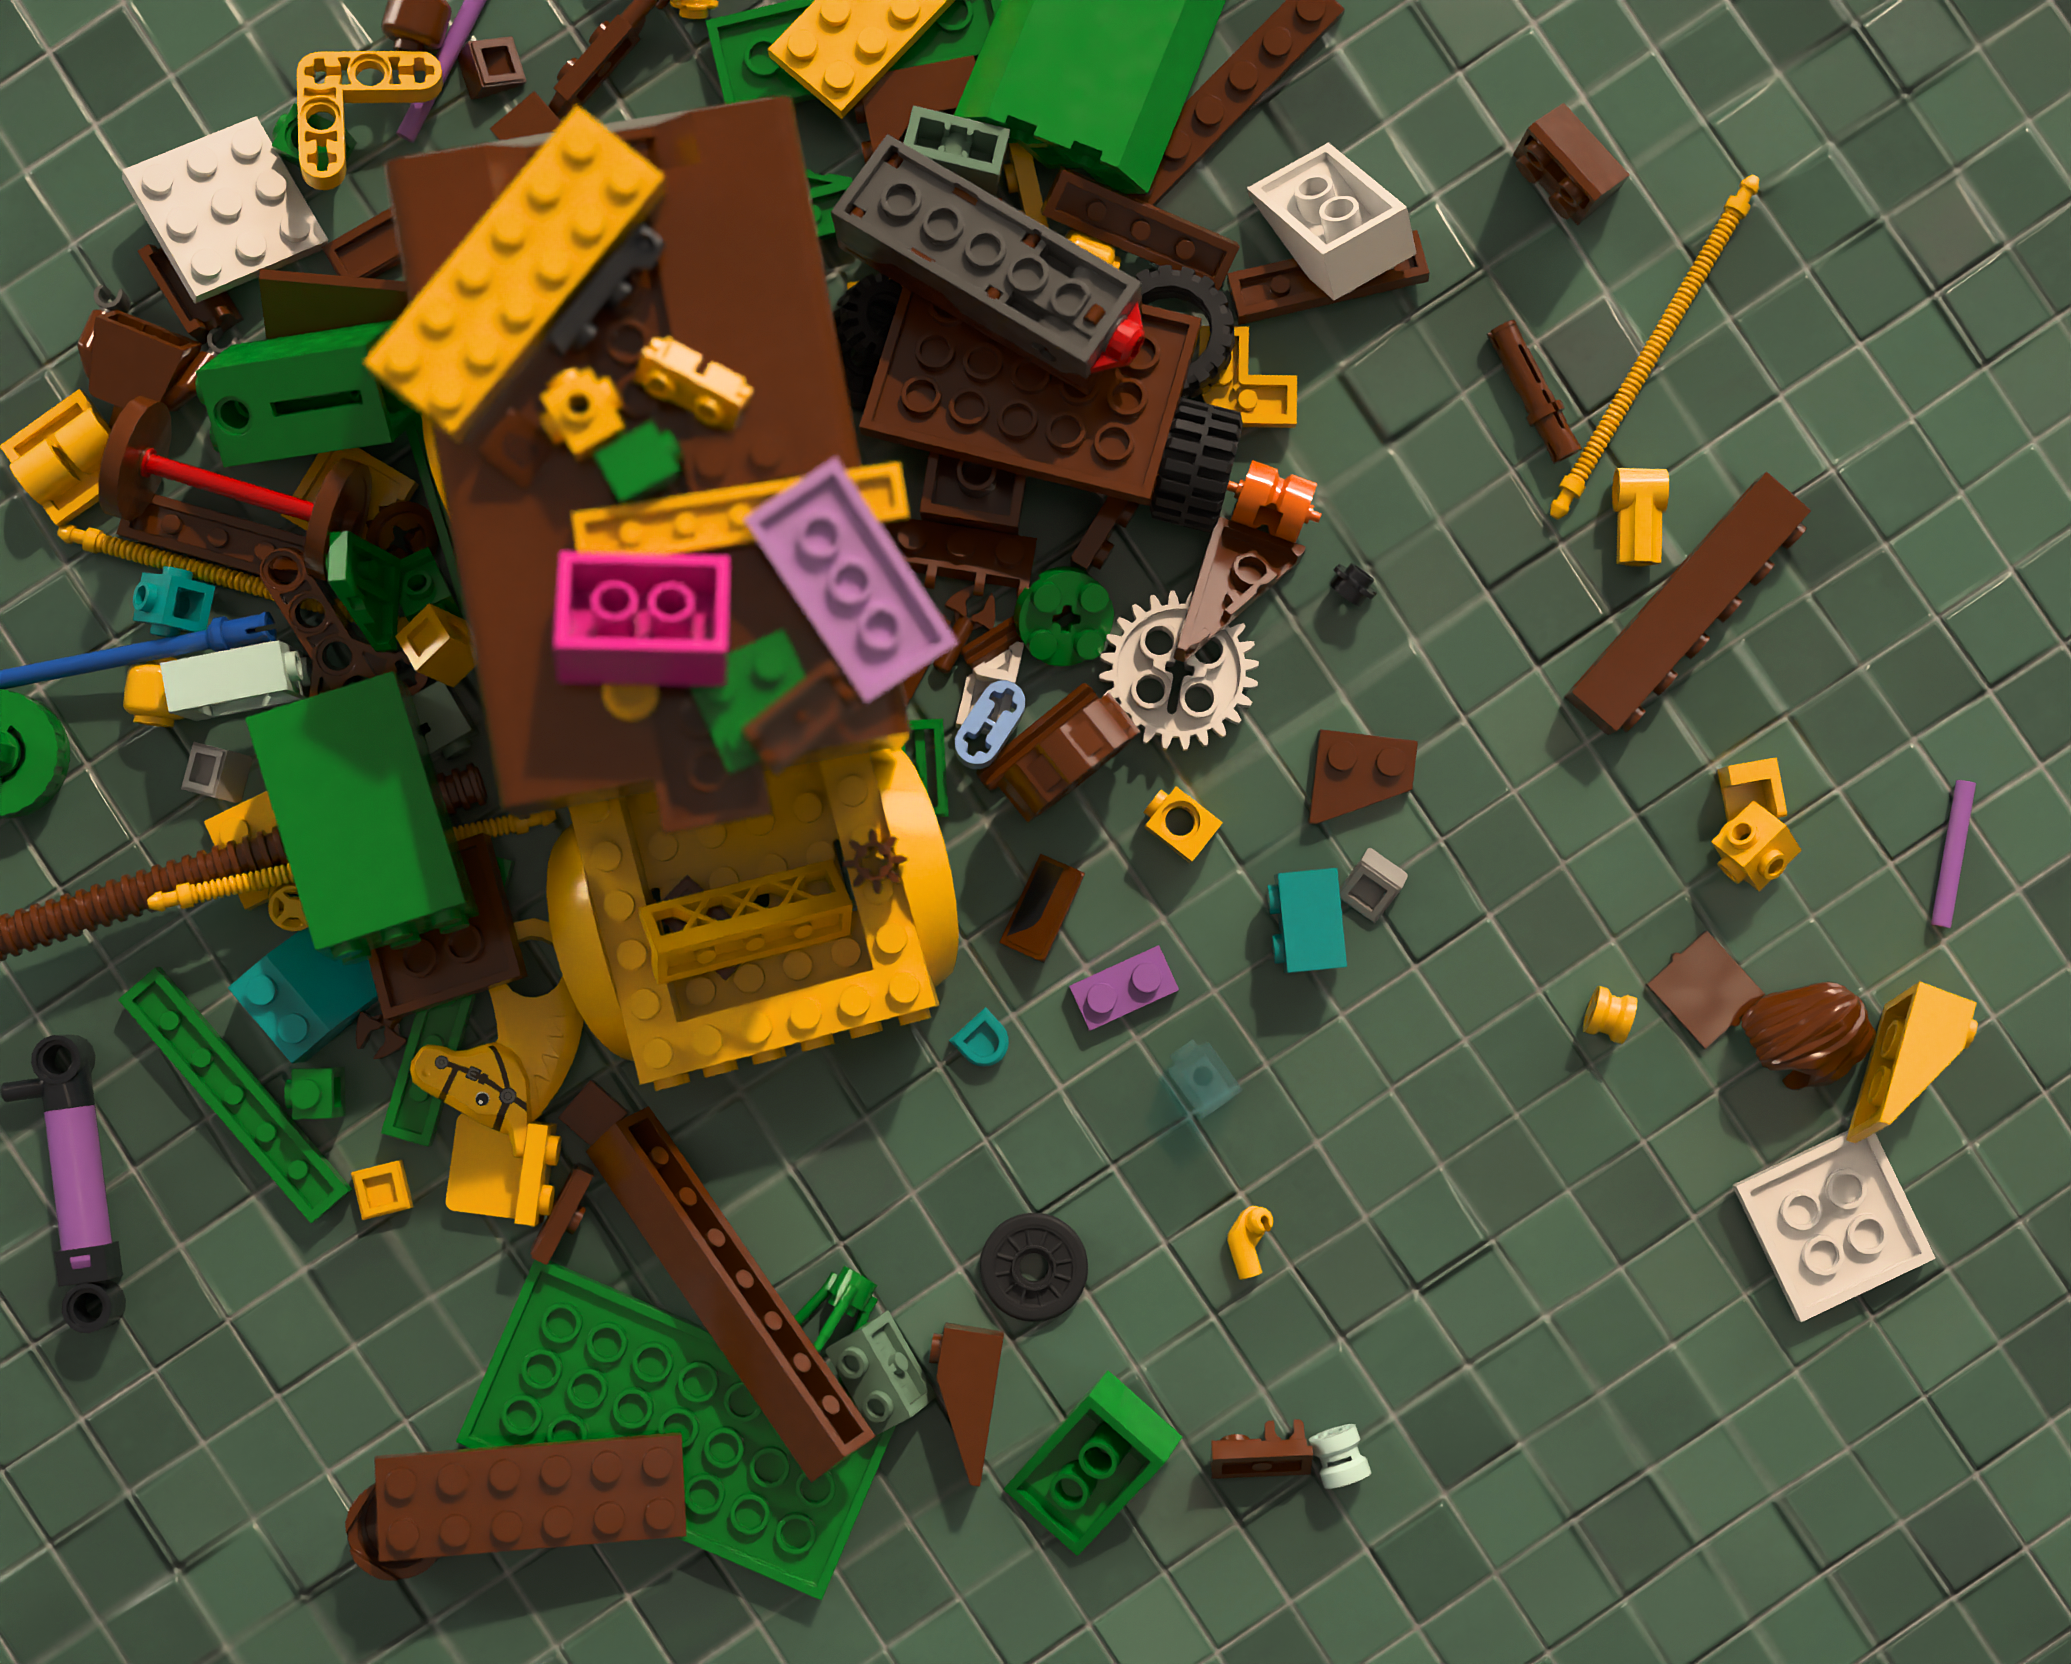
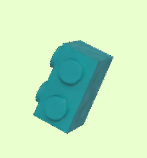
(1308, 920)

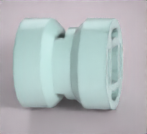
(1340, 1456)

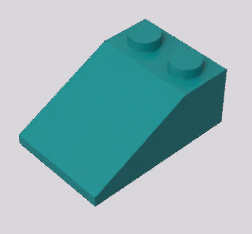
(304, 996)

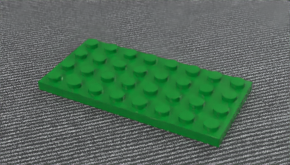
(612, 1366)

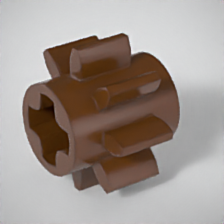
(864, 852)

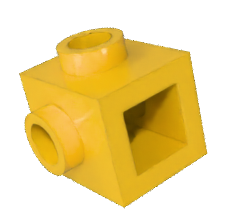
(587, 431)
(1755, 847)

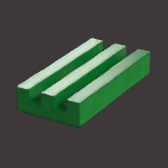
(919, 728)

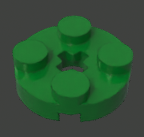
(1082, 637)

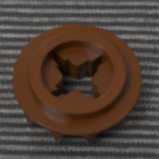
(407, 517)

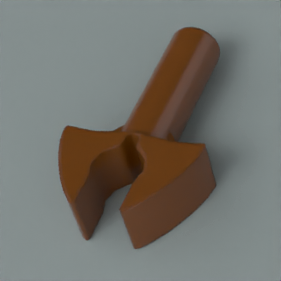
(964, 626)
(393, 1039)

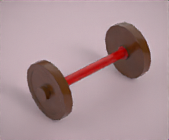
(139, 459)

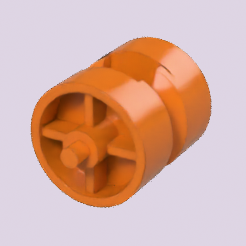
(1274, 501)

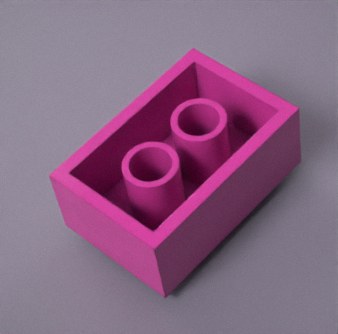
(642, 619)

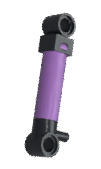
(78, 1180)

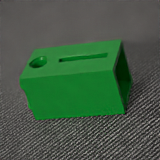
(300, 396)

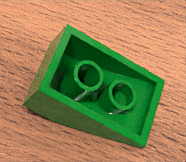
(1093, 1463)

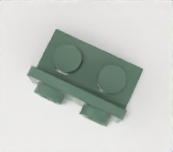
(881, 1373)

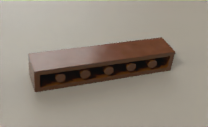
(1687, 604)

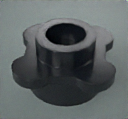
(1353, 584)

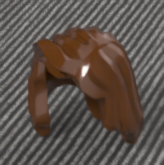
(1810, 1030)

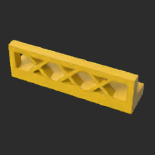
(753, 929)

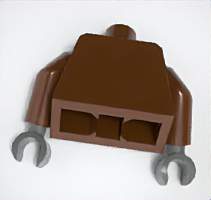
(138, 358)

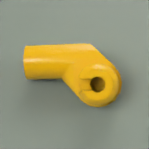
(1245, 1236)

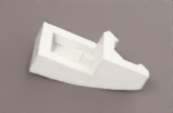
(999, 668)

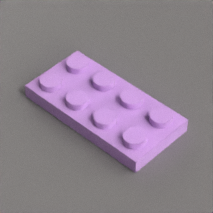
(850, 579)

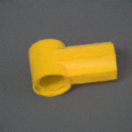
(1640, 500)

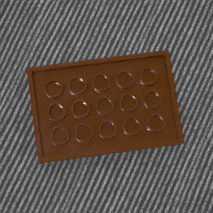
(984, 404)

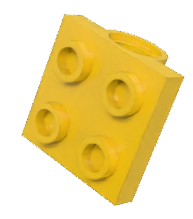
(61, 457)

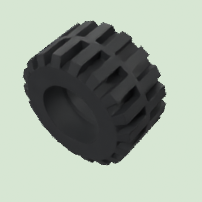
(1196, 465)

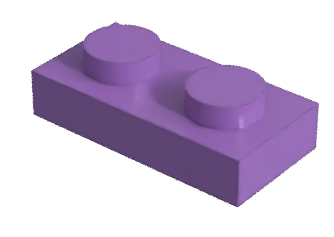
(1124, 987)

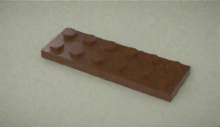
(529, 1496)

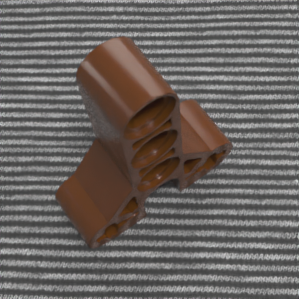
(333, 628)

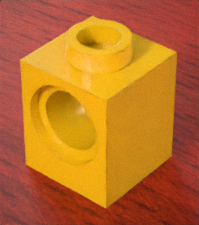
(438, 645)
(1203, 827)

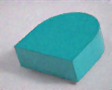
(982, 1040)

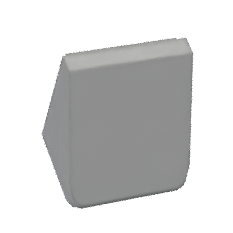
(216, 772)
(1372, 885)

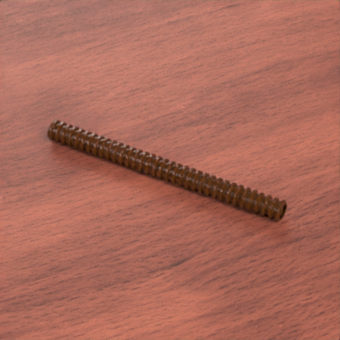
(130, 895)

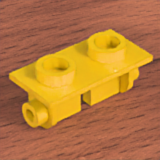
(670, 374)

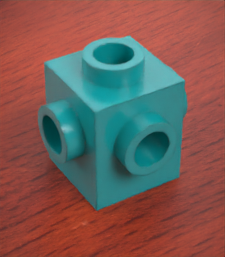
(172, 602)

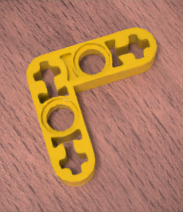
(332, 95)

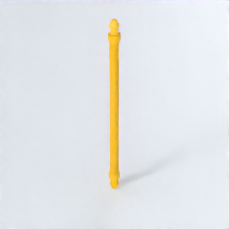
(1734, 210)
(96, 541)
(188, 895)

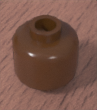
(416, 24)

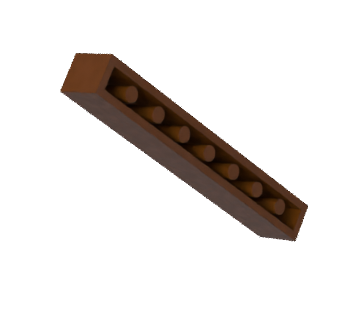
(730, 1293)

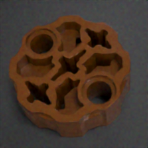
(1068, 757)

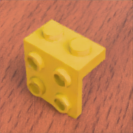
(493, 1182)

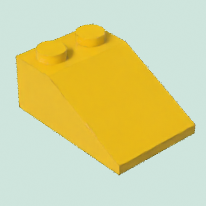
(1913, 1045)

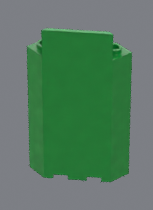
(1091, 81)

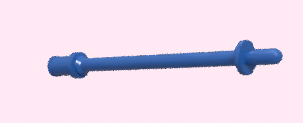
(219, 636)

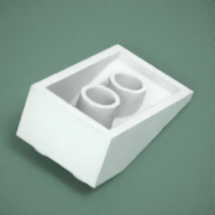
(1335, 220)

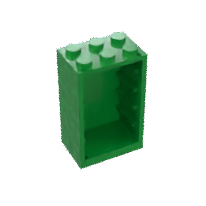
(362, 819)

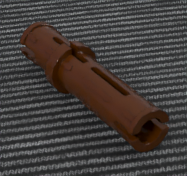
(1538, 400)

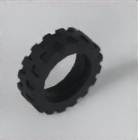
(1214, 305)

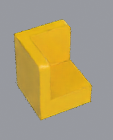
(1750, 782)

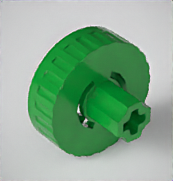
(44, 759)

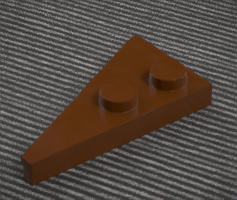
(1232, 575)

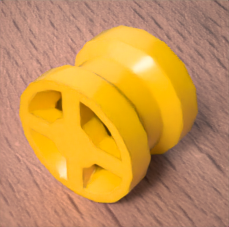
(286, 910)
(1610, 1014)

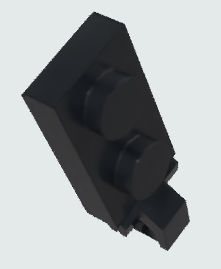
(606, 289)

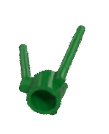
(849, 1293)

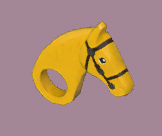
(521, 1071)

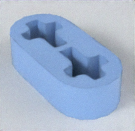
(999, 731)

